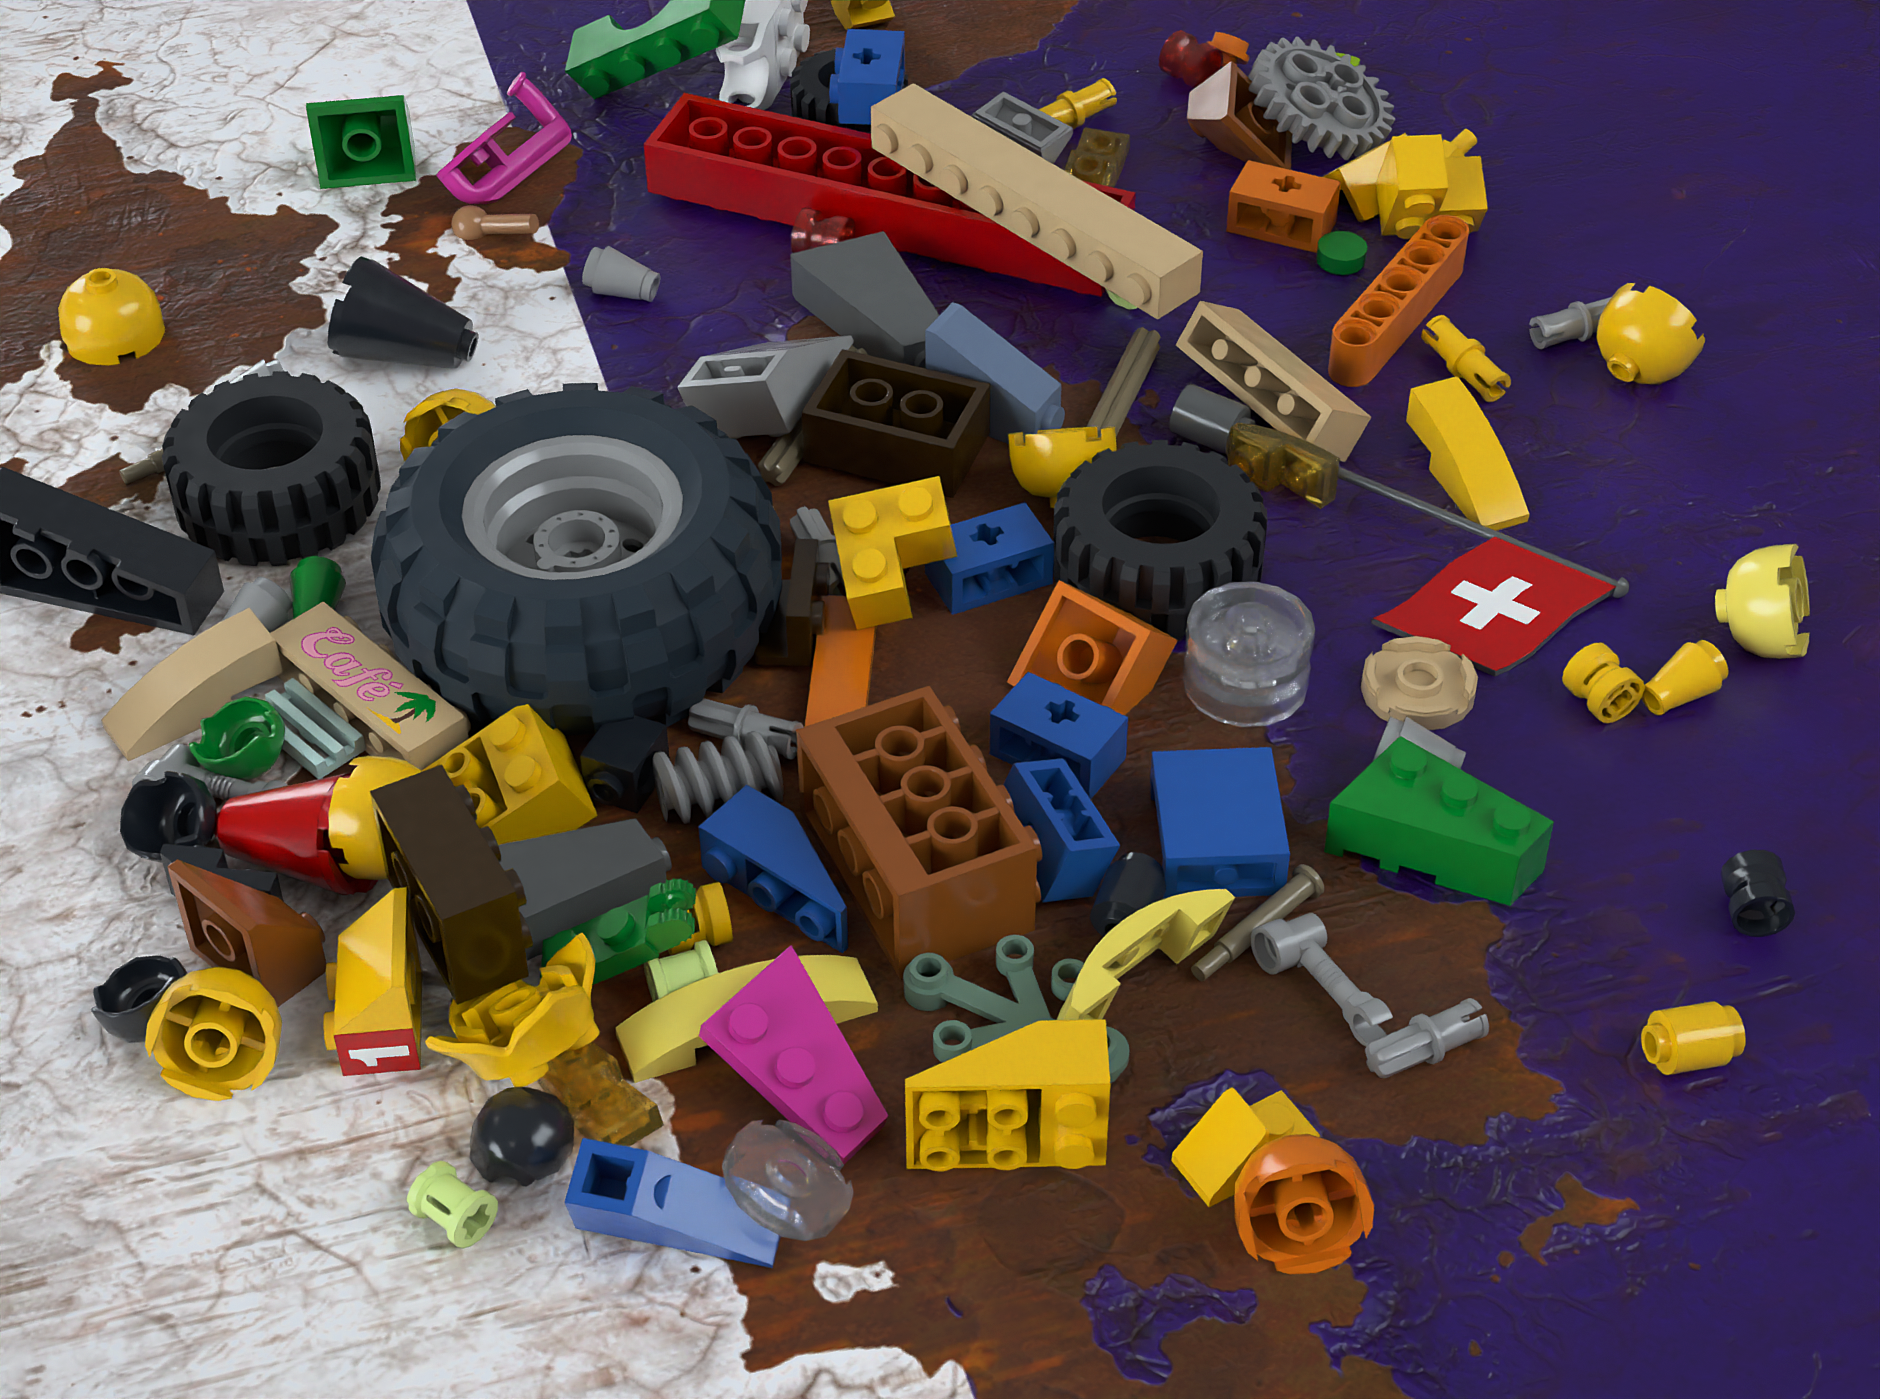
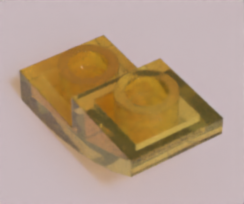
(1099, 156)
(1281, 458)
(599, 1097)

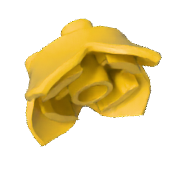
(525, 1025)

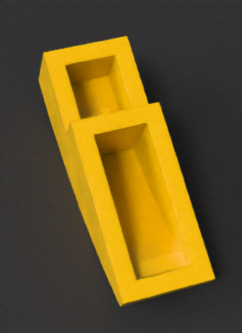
(1466, 454)

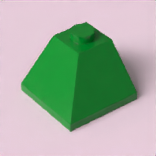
(362, 141)

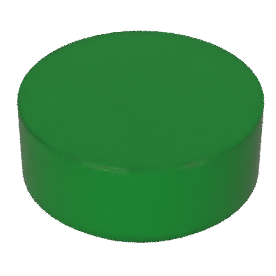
(1341, 252)

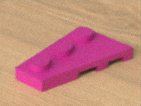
(796, 1056)

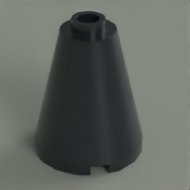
(397, 321)

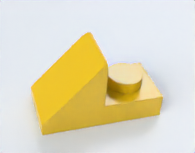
(1227, 1137)

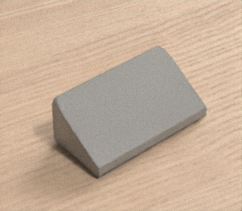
(1025, 125)

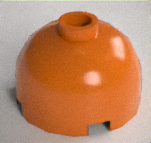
(1302, 1204)

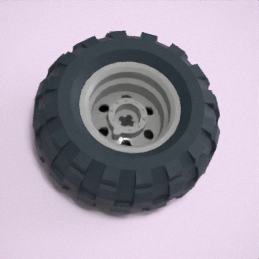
(578, 559)

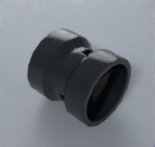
(1753, 884)

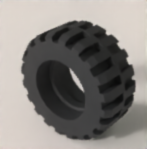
(1160, 494)
(241, 509)

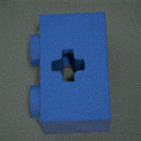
(866, 72)
(996, 559)
(1050, 722)
(1069, 827)

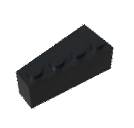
(100, 560)

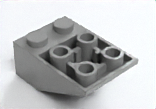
(760, 385)

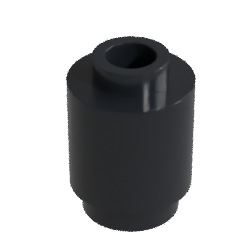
(1126, 888)

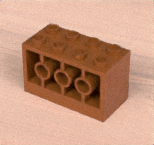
(918, 829)

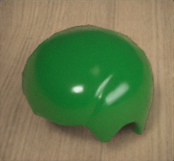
(241, 739)

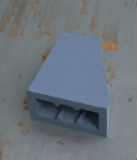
(1020, 391)

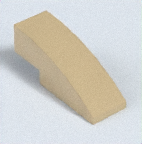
(193, 684)

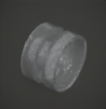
(1248, 653)

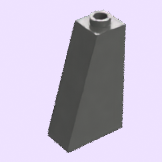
(866, 293)
(583, 874)

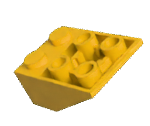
(520, 778)
(1015, 1102)

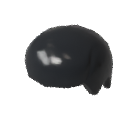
(167, 812)
(132, 994)
(521, 1135)

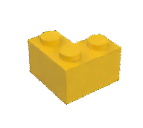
(1423, 183)
(881, 536)

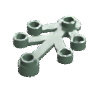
(932, 985)

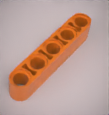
(1397, 300)

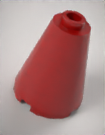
(288, 834)

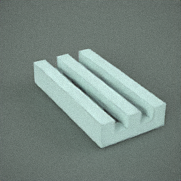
(323, 716)

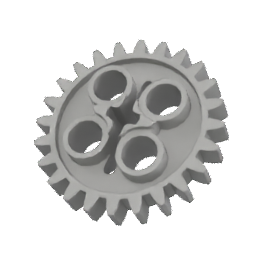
(1321, 98)

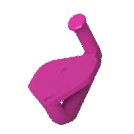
(514, 168)

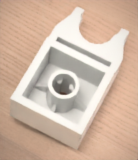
(765, 51)

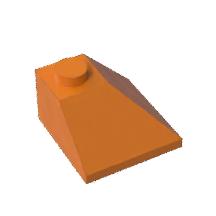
(1094, 650)

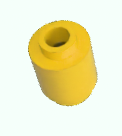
(1693, 1037)

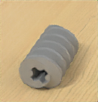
(716, 775)

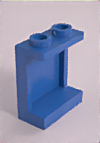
(1220, 821)

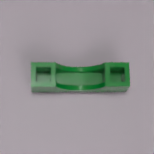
(609, 58)

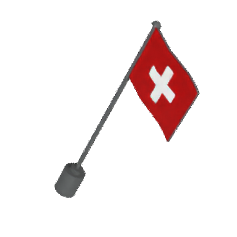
(1488, 604)

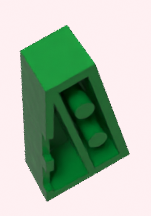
(1440, 822)

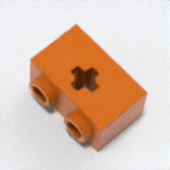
(1282, 206)

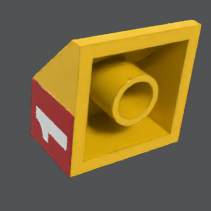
(377, 991)

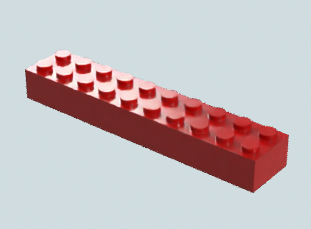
(782, 163)

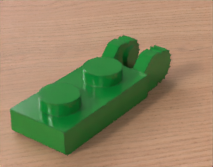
(633, 931)

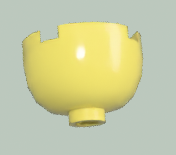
(1766, 602)

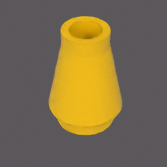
(1688, 675)

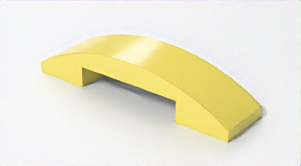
(1172, 924)
(667, 1031)

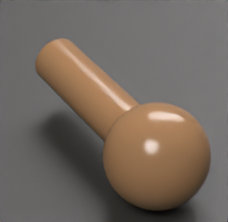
(473, 223)

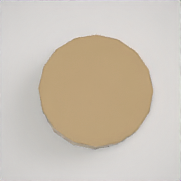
(1419, 681)

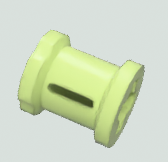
(679, 970)
(452, 1204)

